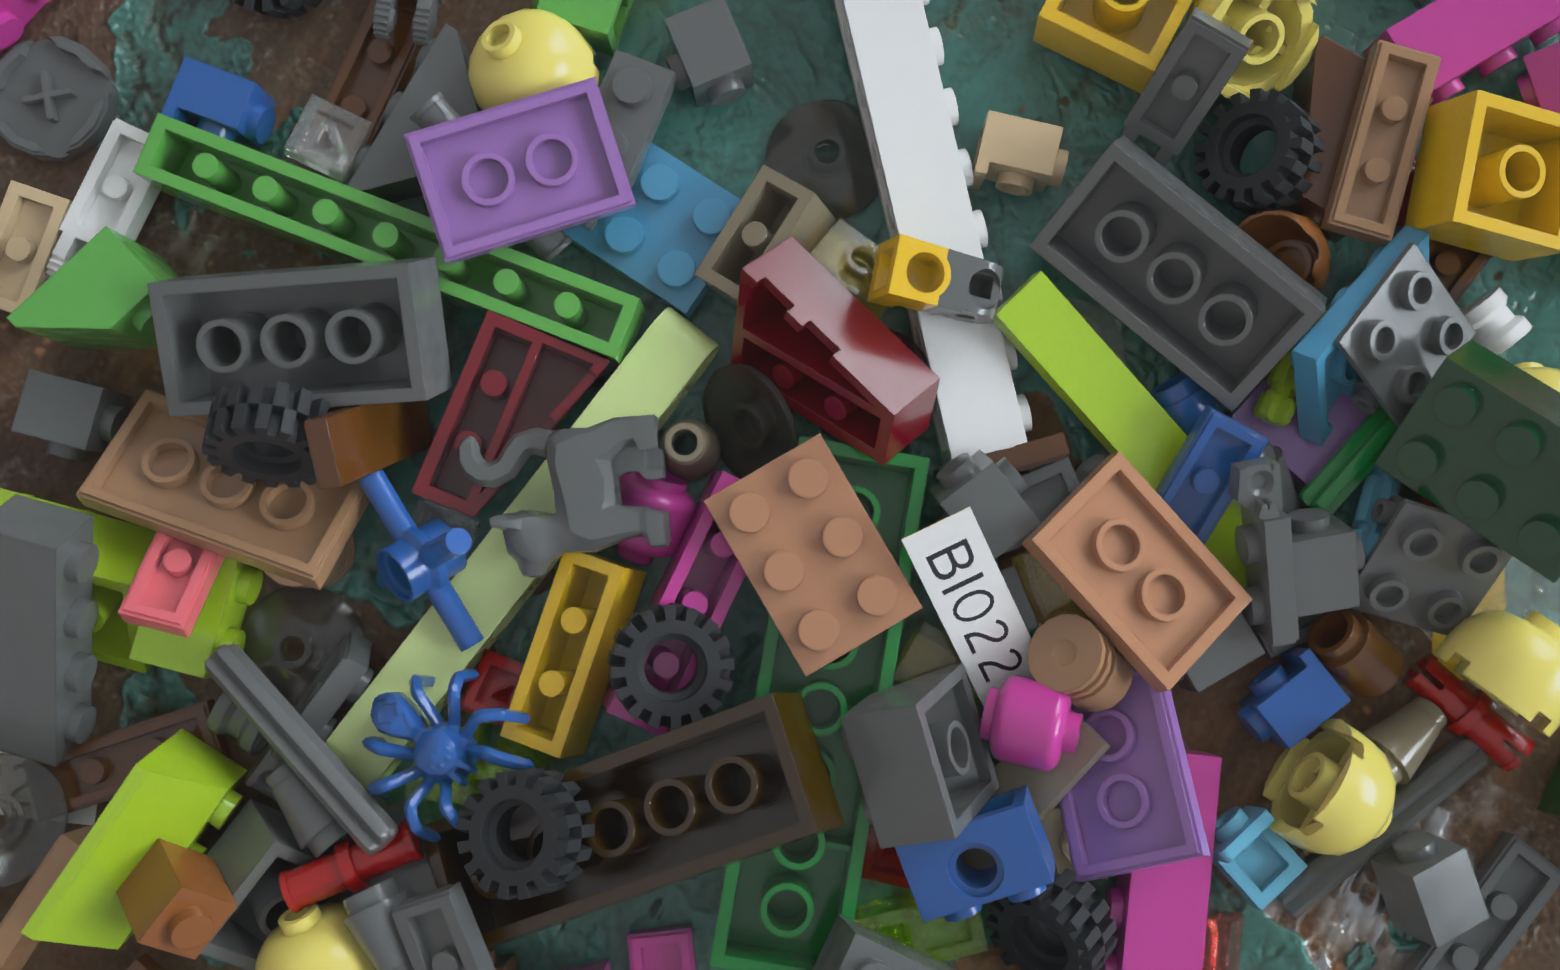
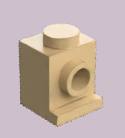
(1018, 155)

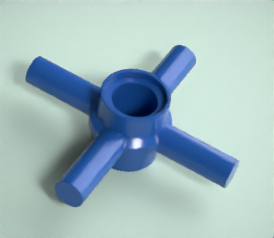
(421, 559)

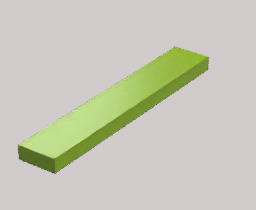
(1103, 393)

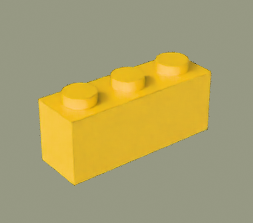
(569, 653)

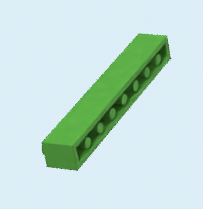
(370, 229)

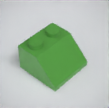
(98, 297)

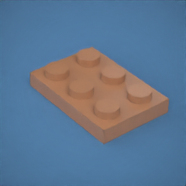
(812, 554)
(1137, 572)

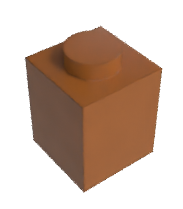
(176, 899)

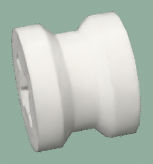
(1494, 322)

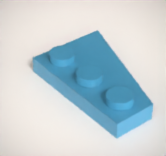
(1318, 363)

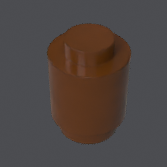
(1356, 652)

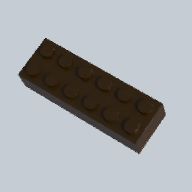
(665, 814)

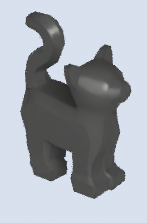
(586, 487)

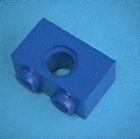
(1004, 828)

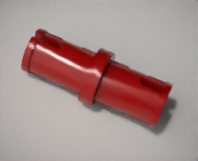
(1469, 712)
(347, 869)

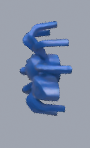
(441, 751)

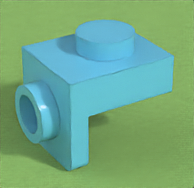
(1253, 855)

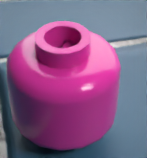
(661, 494)
(1029, 724)

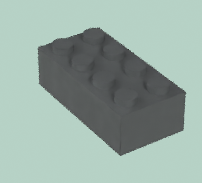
(1179, 273)
(331, 329)

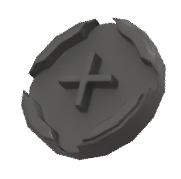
(55, 99)

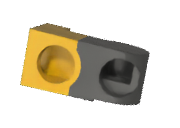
(935, 280)

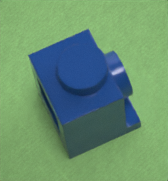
(220, 103)
(1290, 699)

